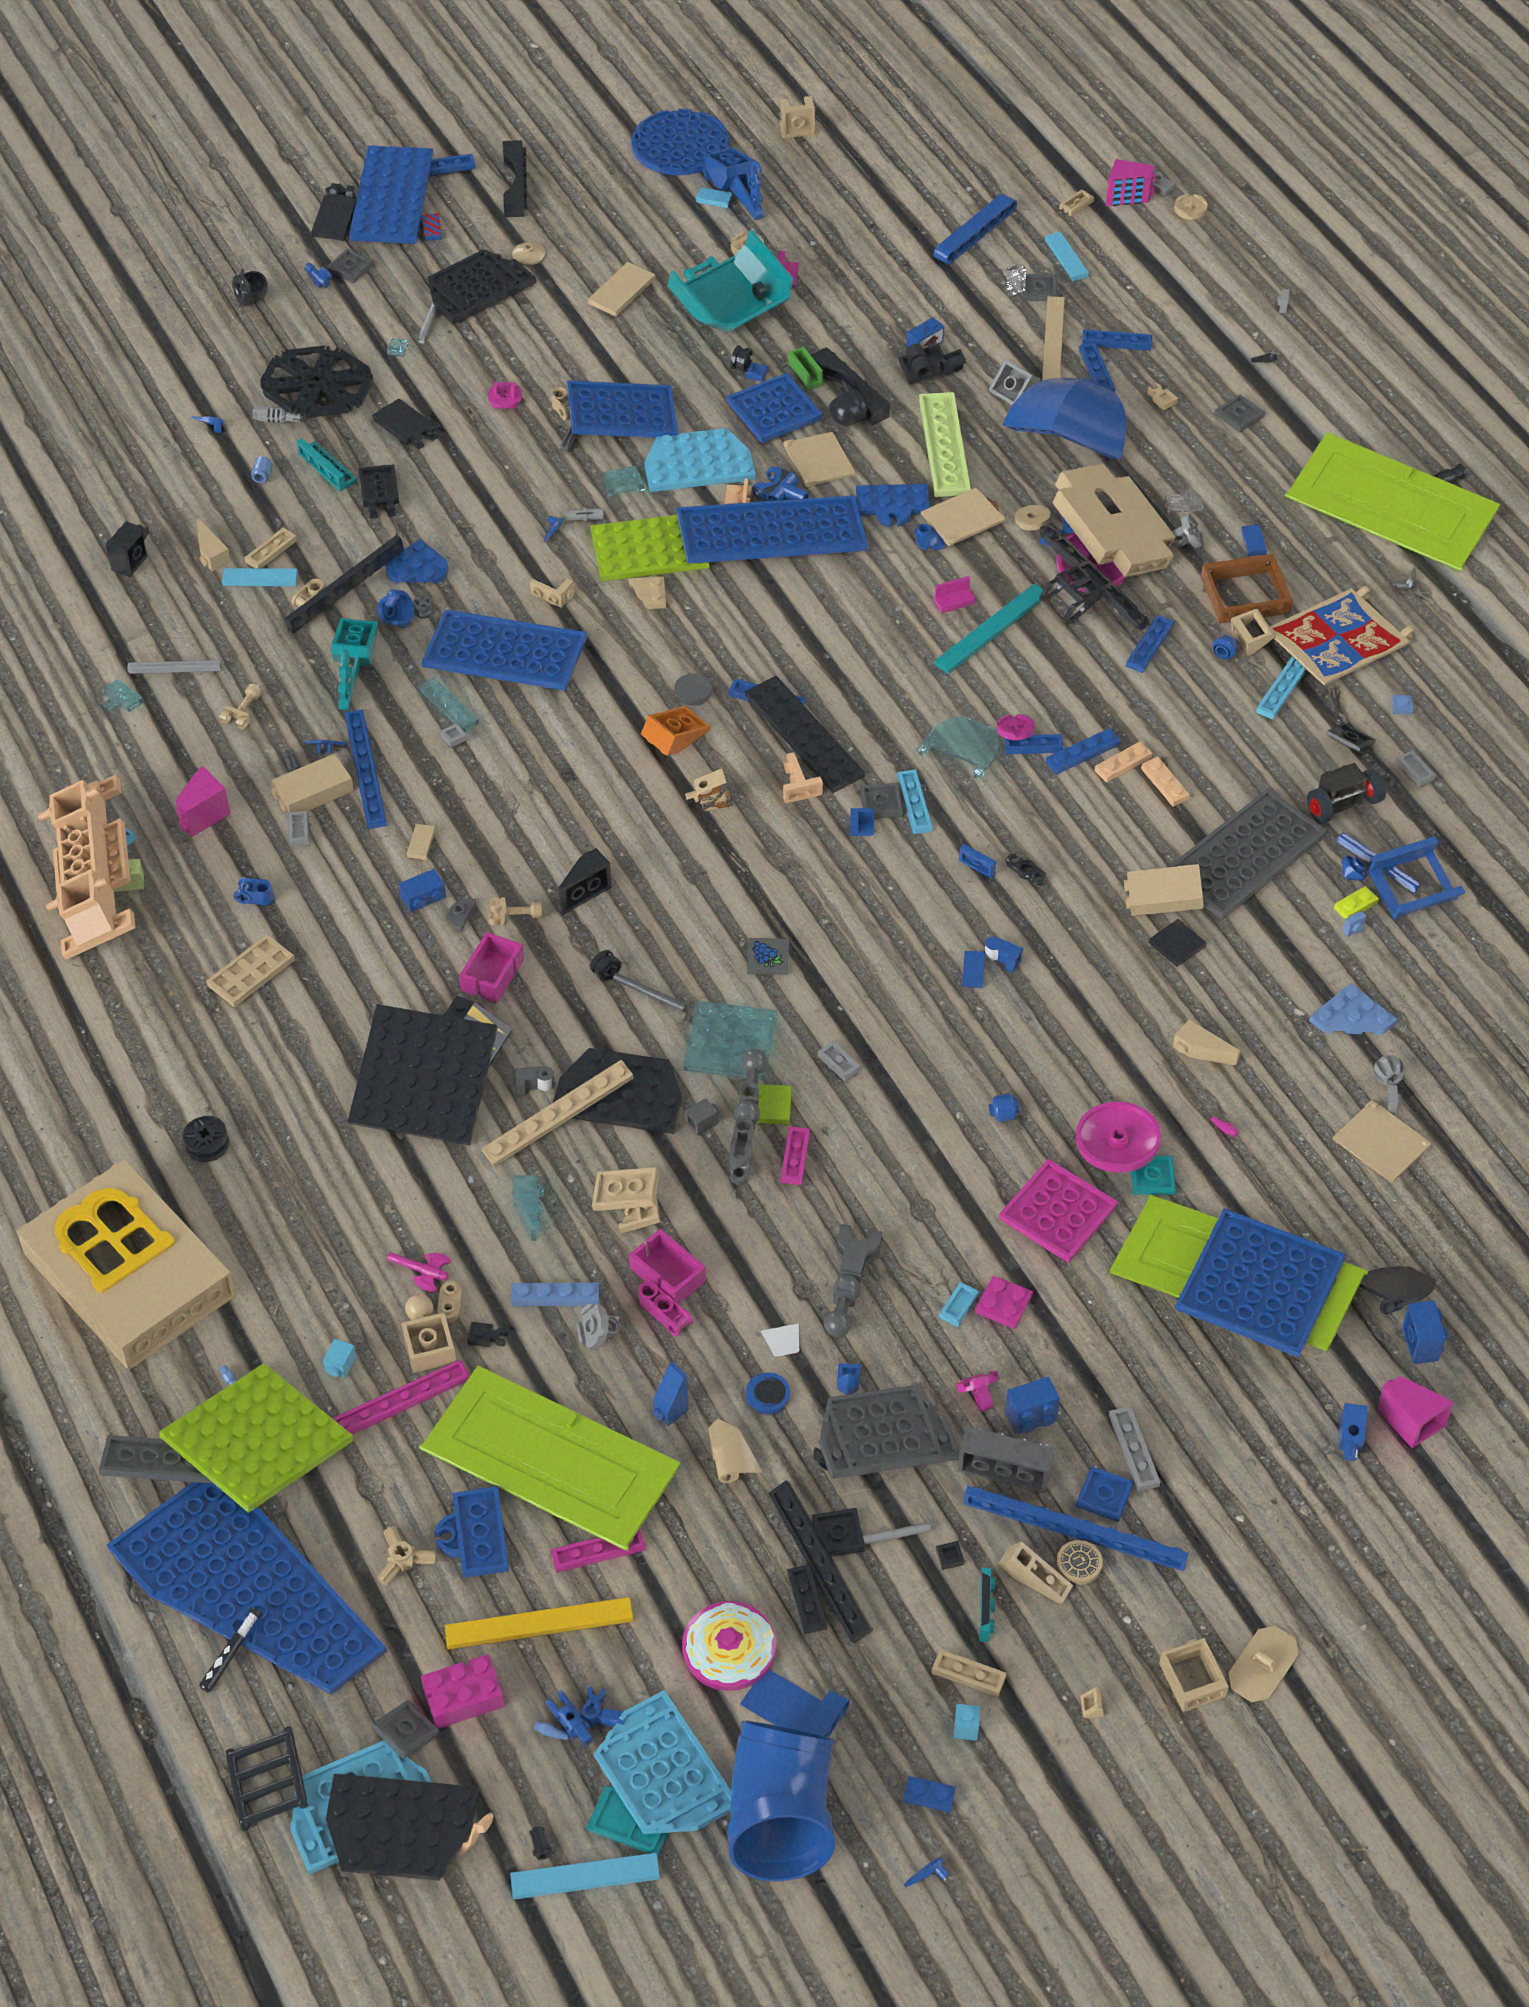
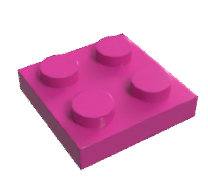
(1004, 1302)

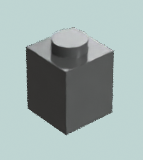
(702, 1116)

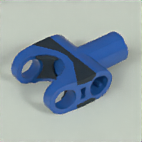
(782, 486)

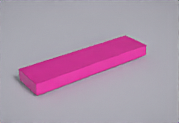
(592, 1552)

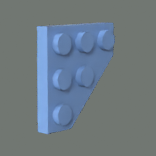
(1352, 1013)

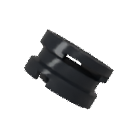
(741, 358)
(605, 965)

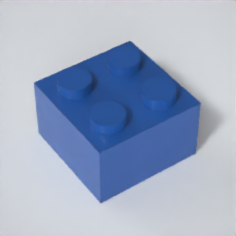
(1424, 1332)
(1032, 1405)

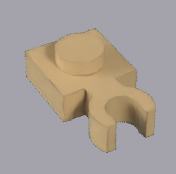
(1161, 397)

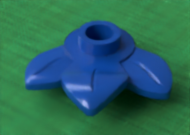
(928, 537)

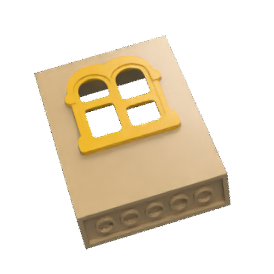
(152, 1292)

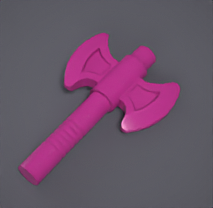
(429, 1271)

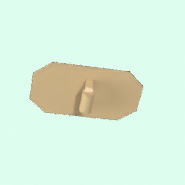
(1263, 1664)

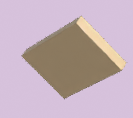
(625, 1189)

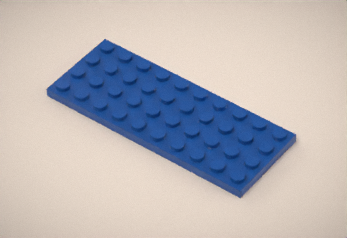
(771, 529)

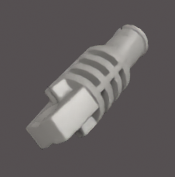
(276, 414)

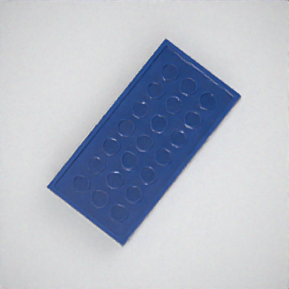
(391, 194)
(504, 649)

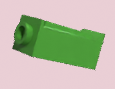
(798, 360)

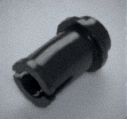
(540, 1844)

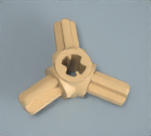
(410, 1556)

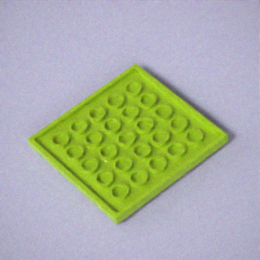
(256, 1437)

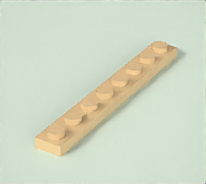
(557, 1113)

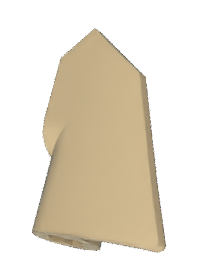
(730, 1452)

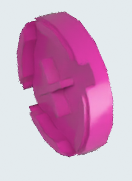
(1015, 727)

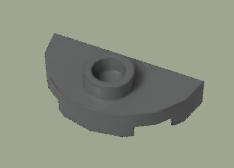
(460, 913)

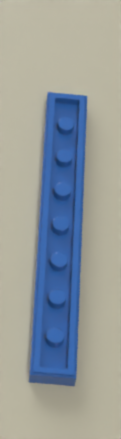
(365, 769)

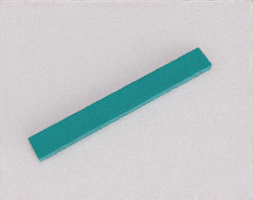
(989, 629)

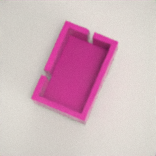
(491, 967)
(668, 1266)
(462, 1691)

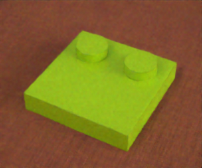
(774, 1104)

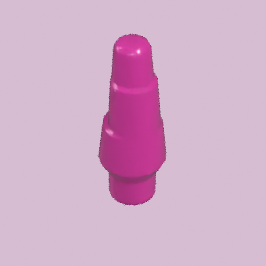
(1226, 1127)

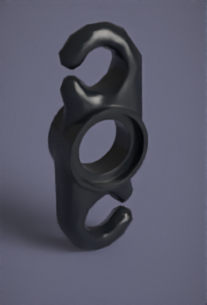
(1036, 871)

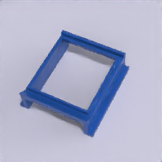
(1403, 855)

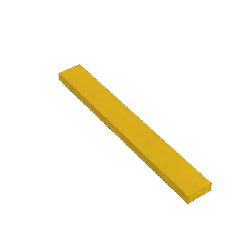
(538, 1623)

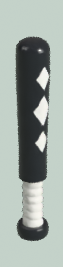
(225, 1657)

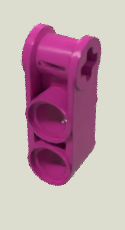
(673, 1318)

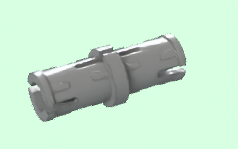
(585, 514)

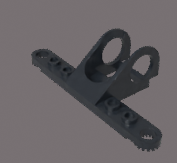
(1090, 579)

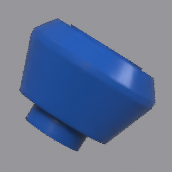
(1224, 647)

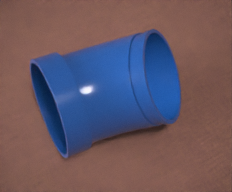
(780, 1803)

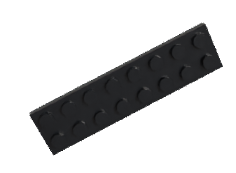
(804, 734)

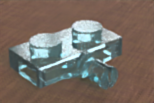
(121, 696)

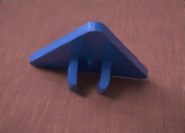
(325, 742)

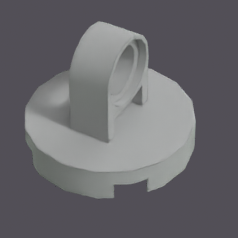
(1189, 533)
(595, 1324)

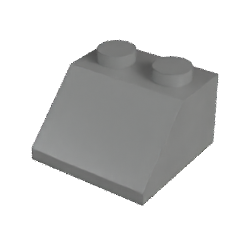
(1012, 382)

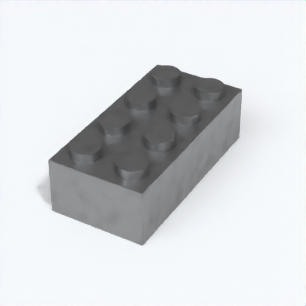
(1006, 1459)

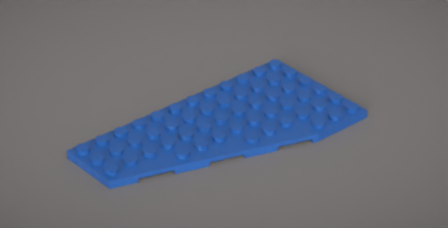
(220, 1561)

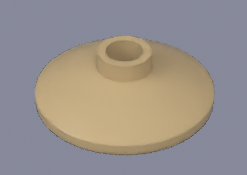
(529, 253)

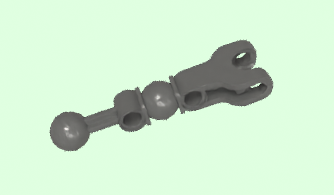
(746, 1116)

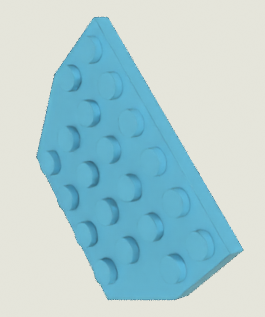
(697, 460)
(662, 1770)
(310, 1825)

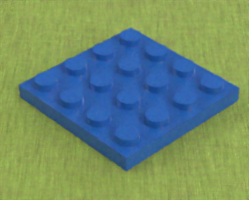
(774, 407)

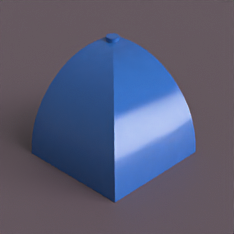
(1072, 410)

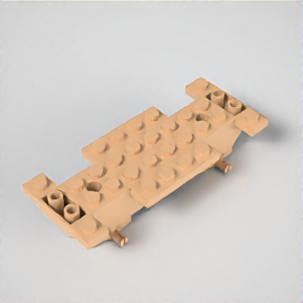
(88, 864)

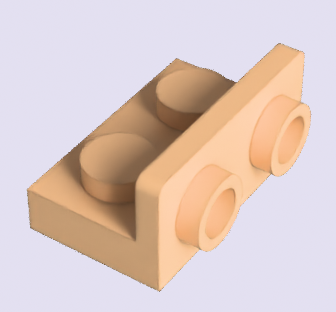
(738, 493)

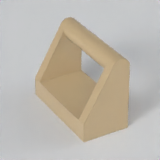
(1248, 643)

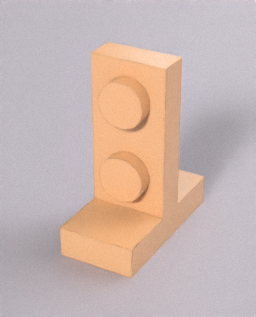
(799, 787)

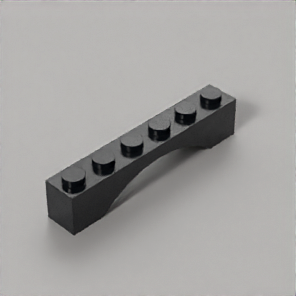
(515, 159)
(837, 370)

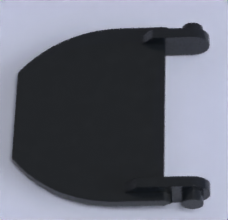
(1398, 1286)

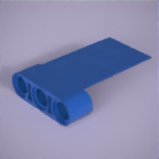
(793, 1707)

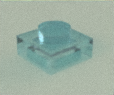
(397, 347)

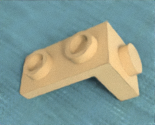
(556, 597)

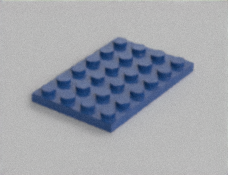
(621, 409)

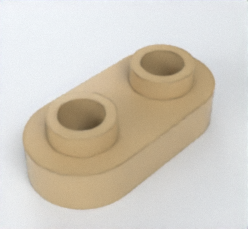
(450, 1300)

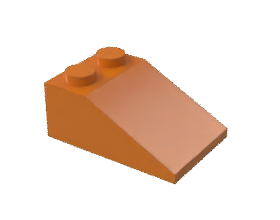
(674, 729)

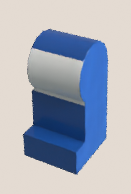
(1003, 952)

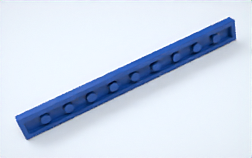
(1076, 1528)

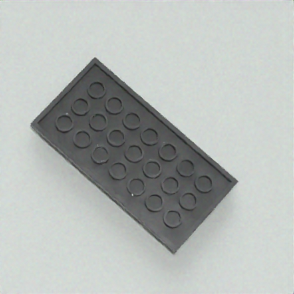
(1250, 851)

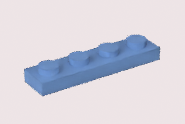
(554, 1294)

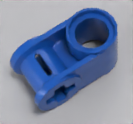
(255, 890)

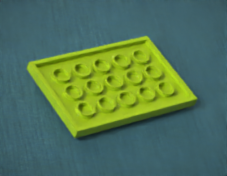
(640, 548)

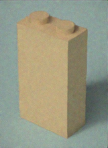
(312, 785)
(1164, 890)

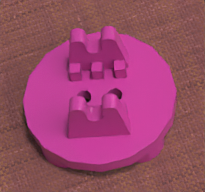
(504, 395)

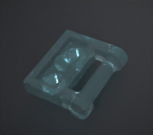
(622, 480)

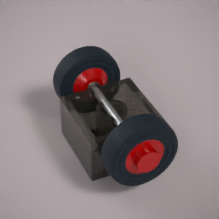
(1343, 790)

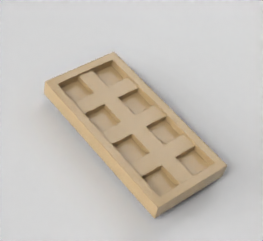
(250, 970)

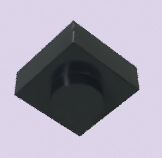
(950, 1555)

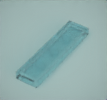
(448, 704)

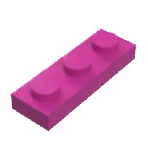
(795, 1155)

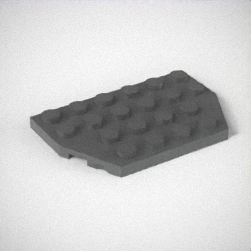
(884, 1432)

